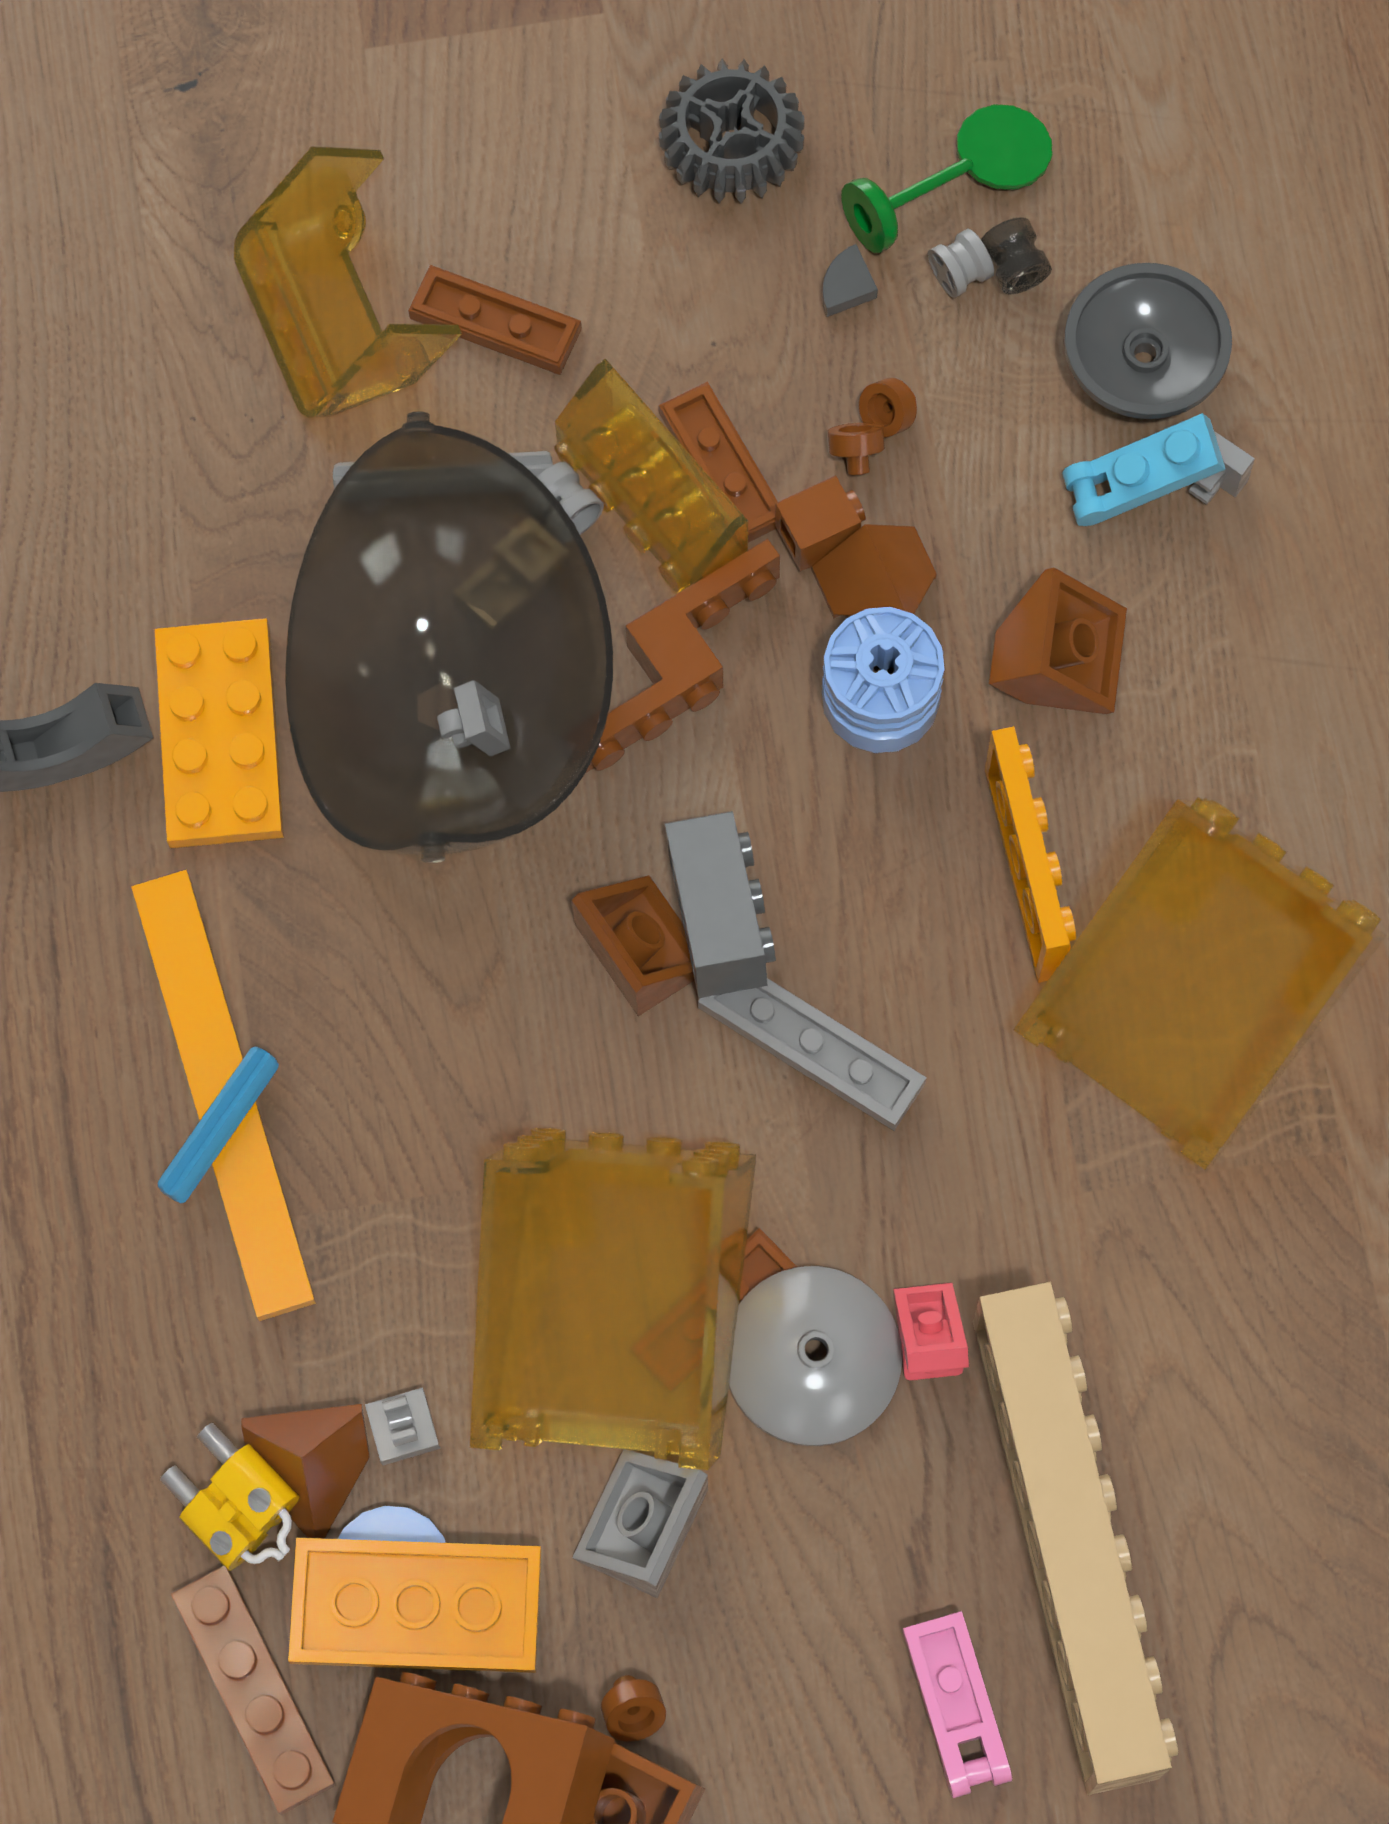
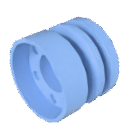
(879, 708)

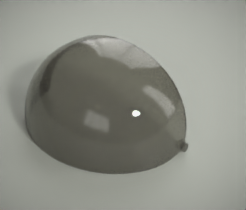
(417, 579)

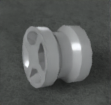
(961, 263)

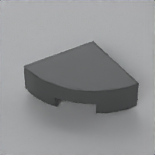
(847, 282)

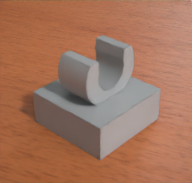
(1232, 479)
(475, 720)
(402, 1426)

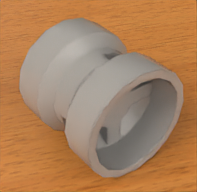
(579, 503)

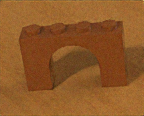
(415, 1729)

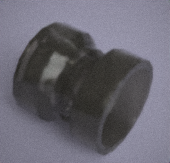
(1016, 256)

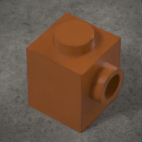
(817, 520)

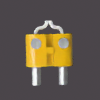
(238, 1504)

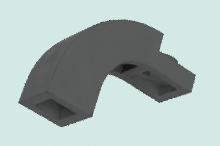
(74, 738)

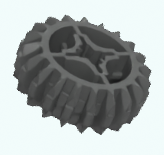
(741, 157)

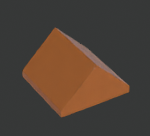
(636, 940)

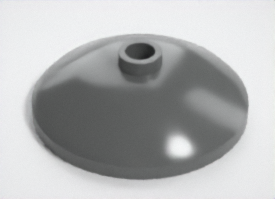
(1150, 312)

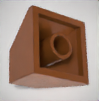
(1061, 646)

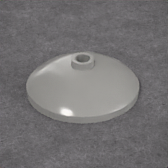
(805, 1398)

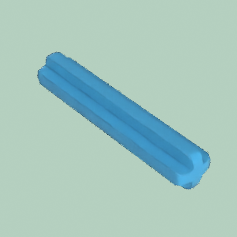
(218, 1124)

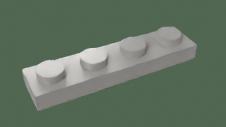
(820, 1049)

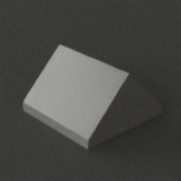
(642, 1520)

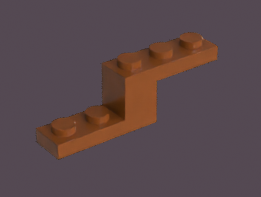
(677, 656)

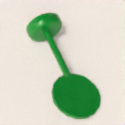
(994, 145)

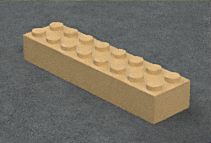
(1071, 1539)

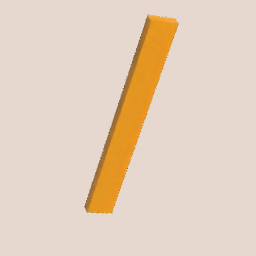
(210, 1057)

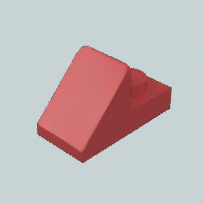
(930, 1332)

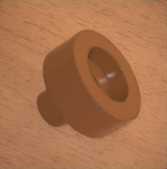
(888, 404)
(856, 443)
(633, 1709)

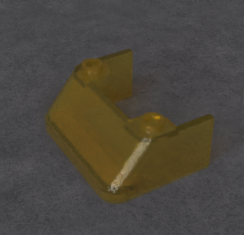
(312, 298)

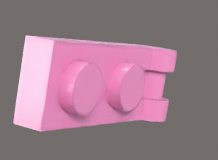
(956, 1702)

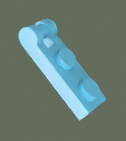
(1144, 470)

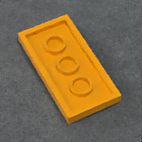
(218, 733)
(1031, 868)
(415, 1605)

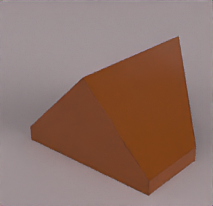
(875, 570)
(316, 1455)

